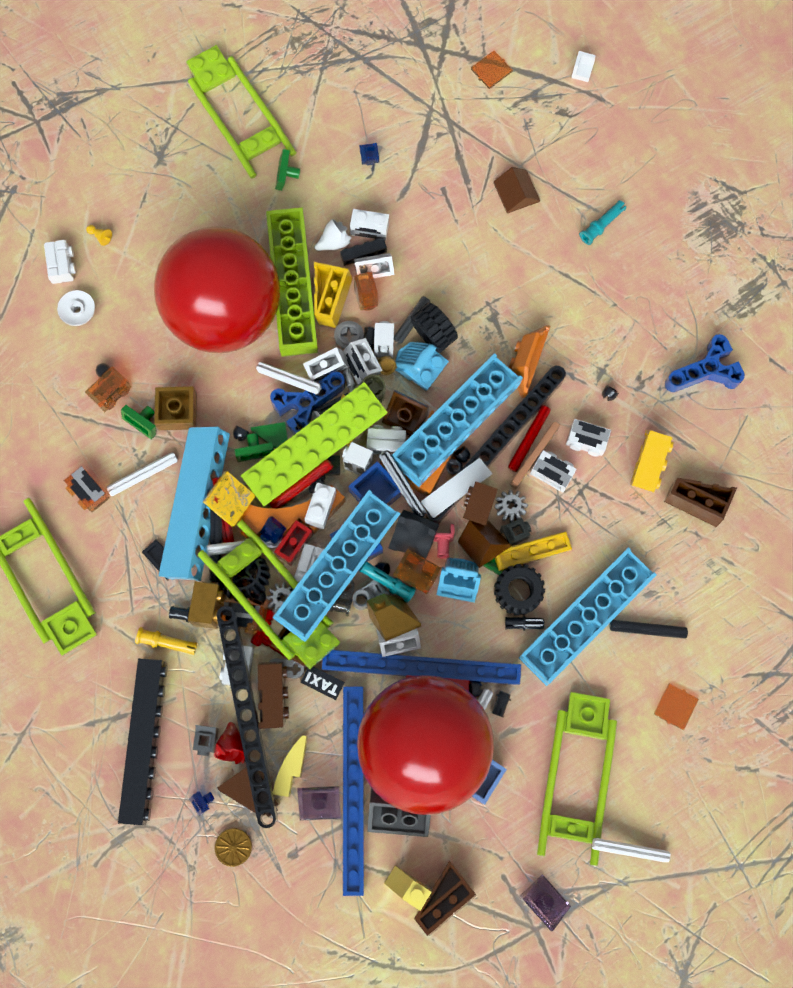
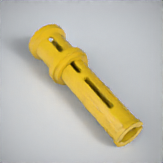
(156, 639)

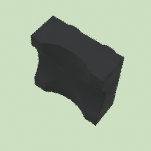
(413, 534)

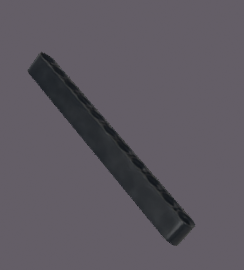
(513, 423)
(252, 724)

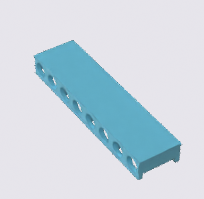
(456, 420)
(188, 503)
(336, 566)
(587, 617)

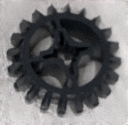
(249, 585)

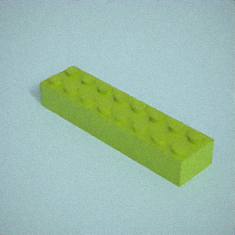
(290, 257)
(314, 444)

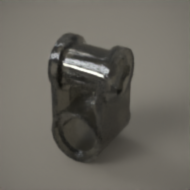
(344, 599)

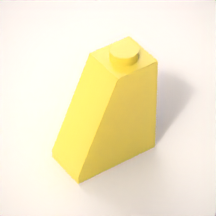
(408, 888)

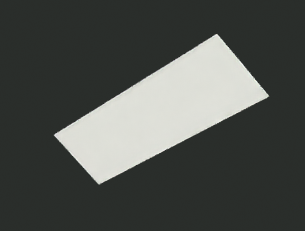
(455, 488)

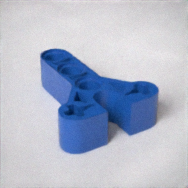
(717, 349)
(293, 400)

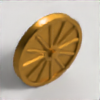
(233, 847)

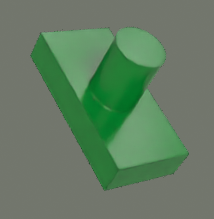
(285, 170)
(140, 420)
(254, 450)

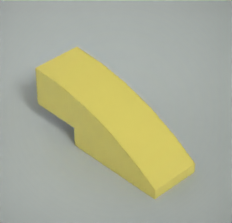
(290, 767)

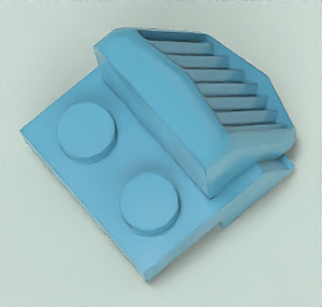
(420, 363)
(459, 580)

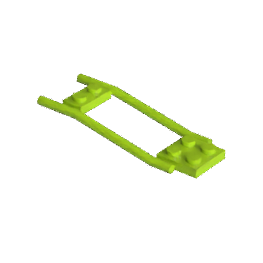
(212, 70)
(68, 626)
(320, 641)
(589, 718)

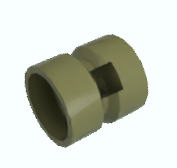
(376, 385)

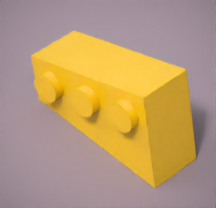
(330, 293)
(651, 461)

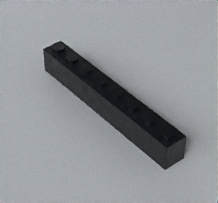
(142, 742)

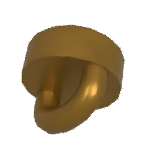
(387, 365)

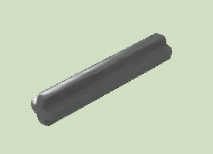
(407, 326)

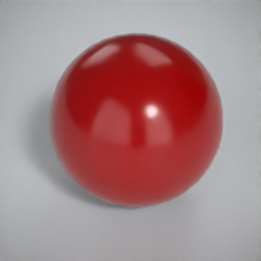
(217, 289)
(425, 745)

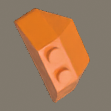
(528, 356)

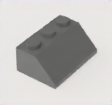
(390, 820)

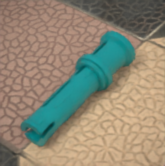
(597, 227)
(394, 585)

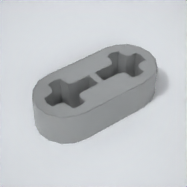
(290, 663)

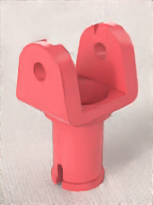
(443, 542)

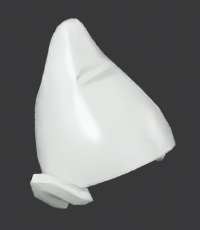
(333, 237)

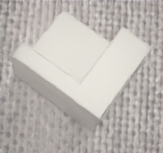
(583, 66)

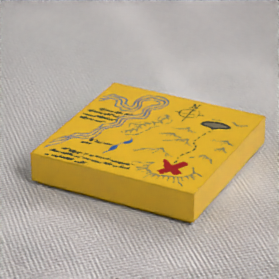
(229, 498)

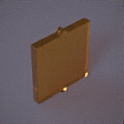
(491, 69)
(676, 706)

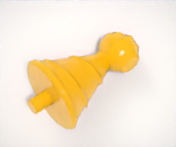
(103, 235)

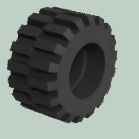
(434, 326)
(531, 578)

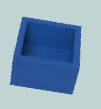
(378, 482)

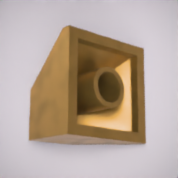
(391, 616)

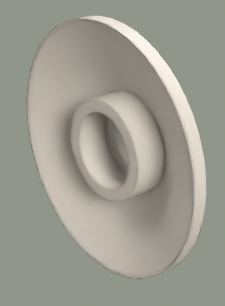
(72, 301)

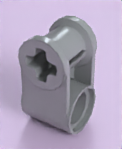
(368, 591)

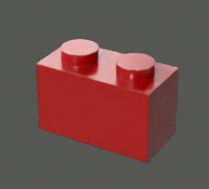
(293, 543)

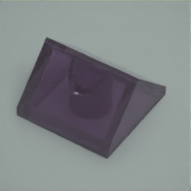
(319, 803)
(545, 902)

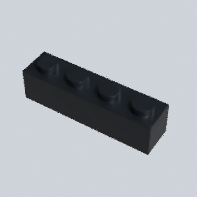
(364, 250)

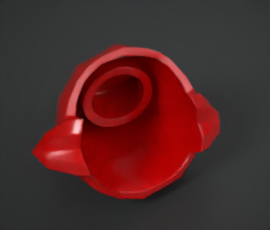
(229, 745)

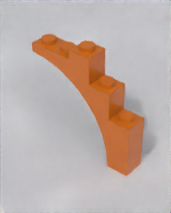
(256, 516)

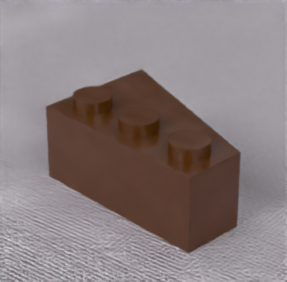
(701, 500)
(479, 502)
(272, 695)
(446, 899)

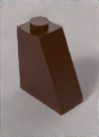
(239, 789)

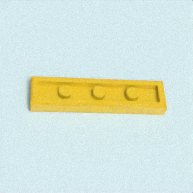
(534, 550)

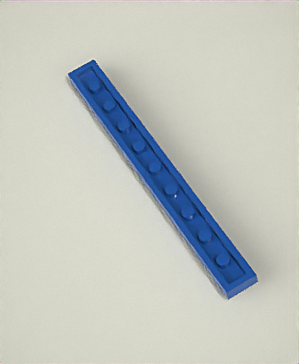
(415, 666)
(352, 795)

